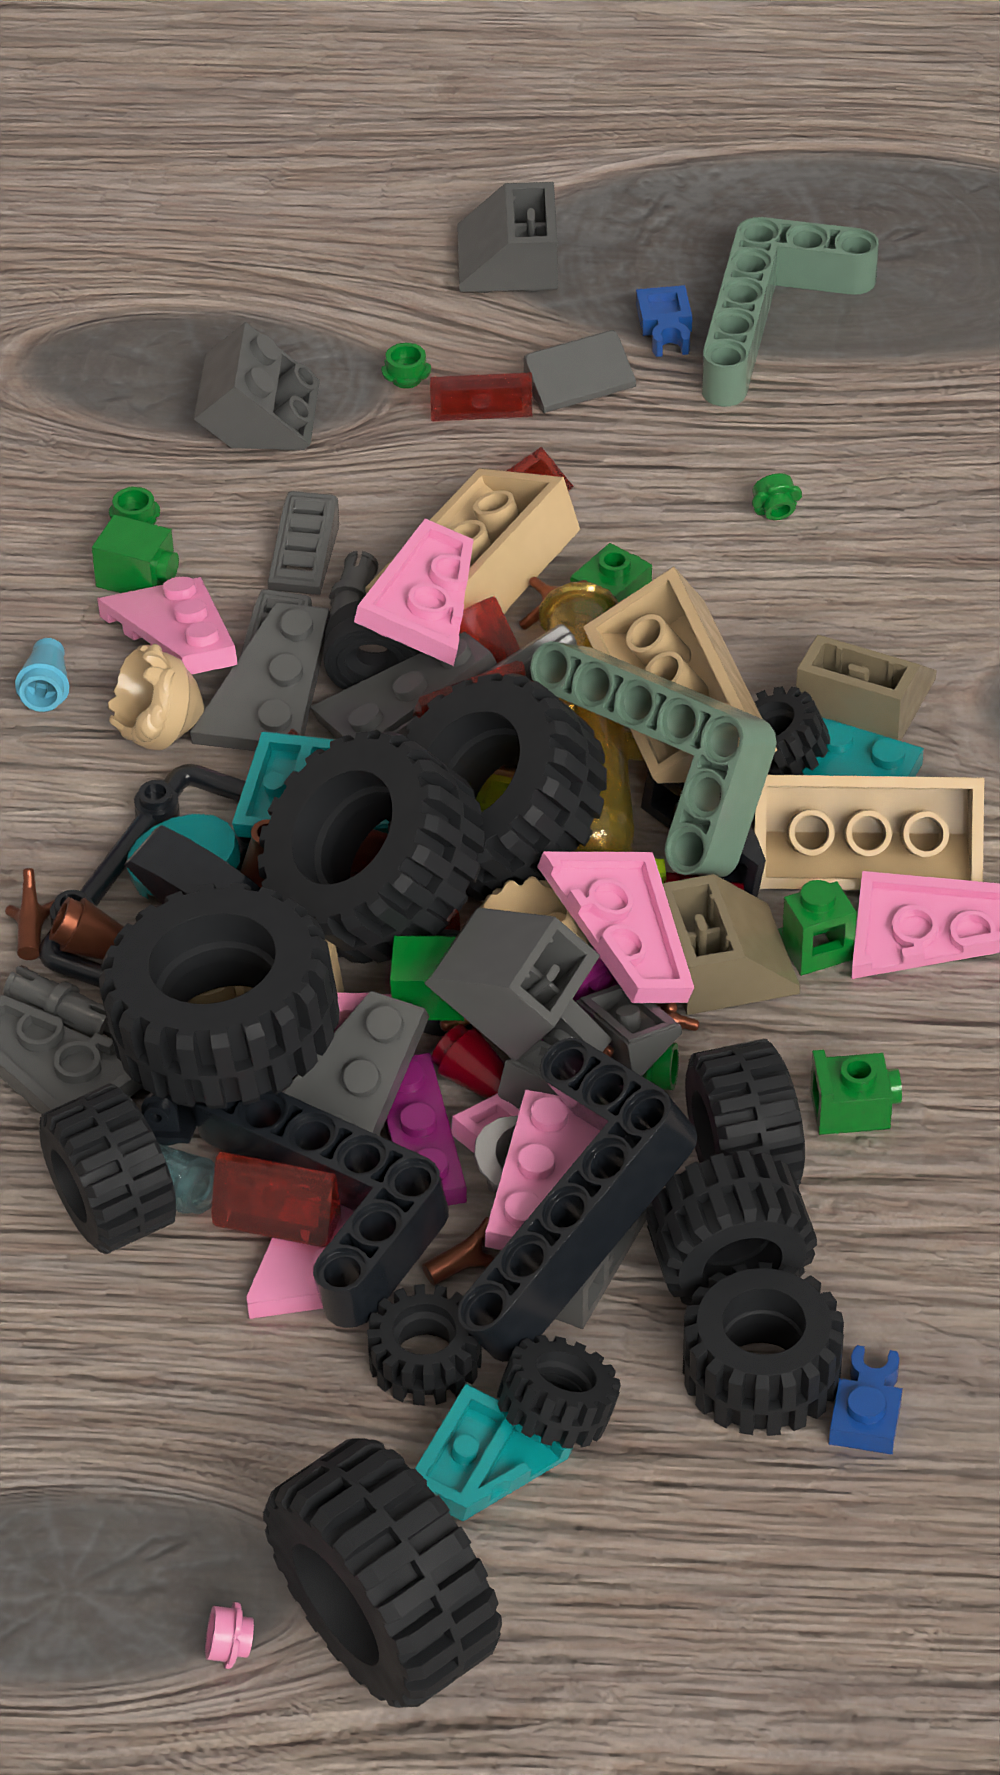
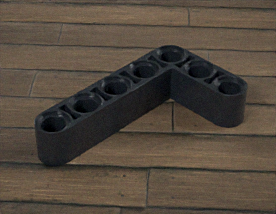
(389, 1188)
(590, 1207)

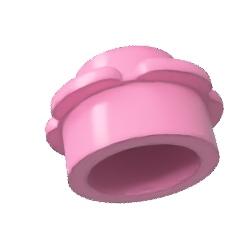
(228, 1635)

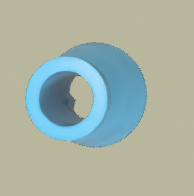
(43, 678)

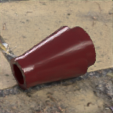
(469, 1061)

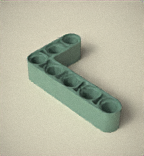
(767, 256)
(668, 714)

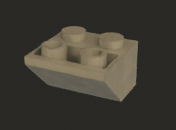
(863, 686)
(728, 945)

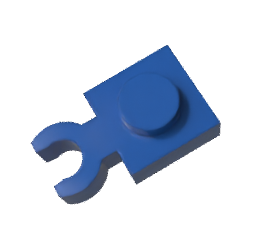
(665, 316)
(867, 1406)

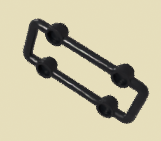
(154, 804)

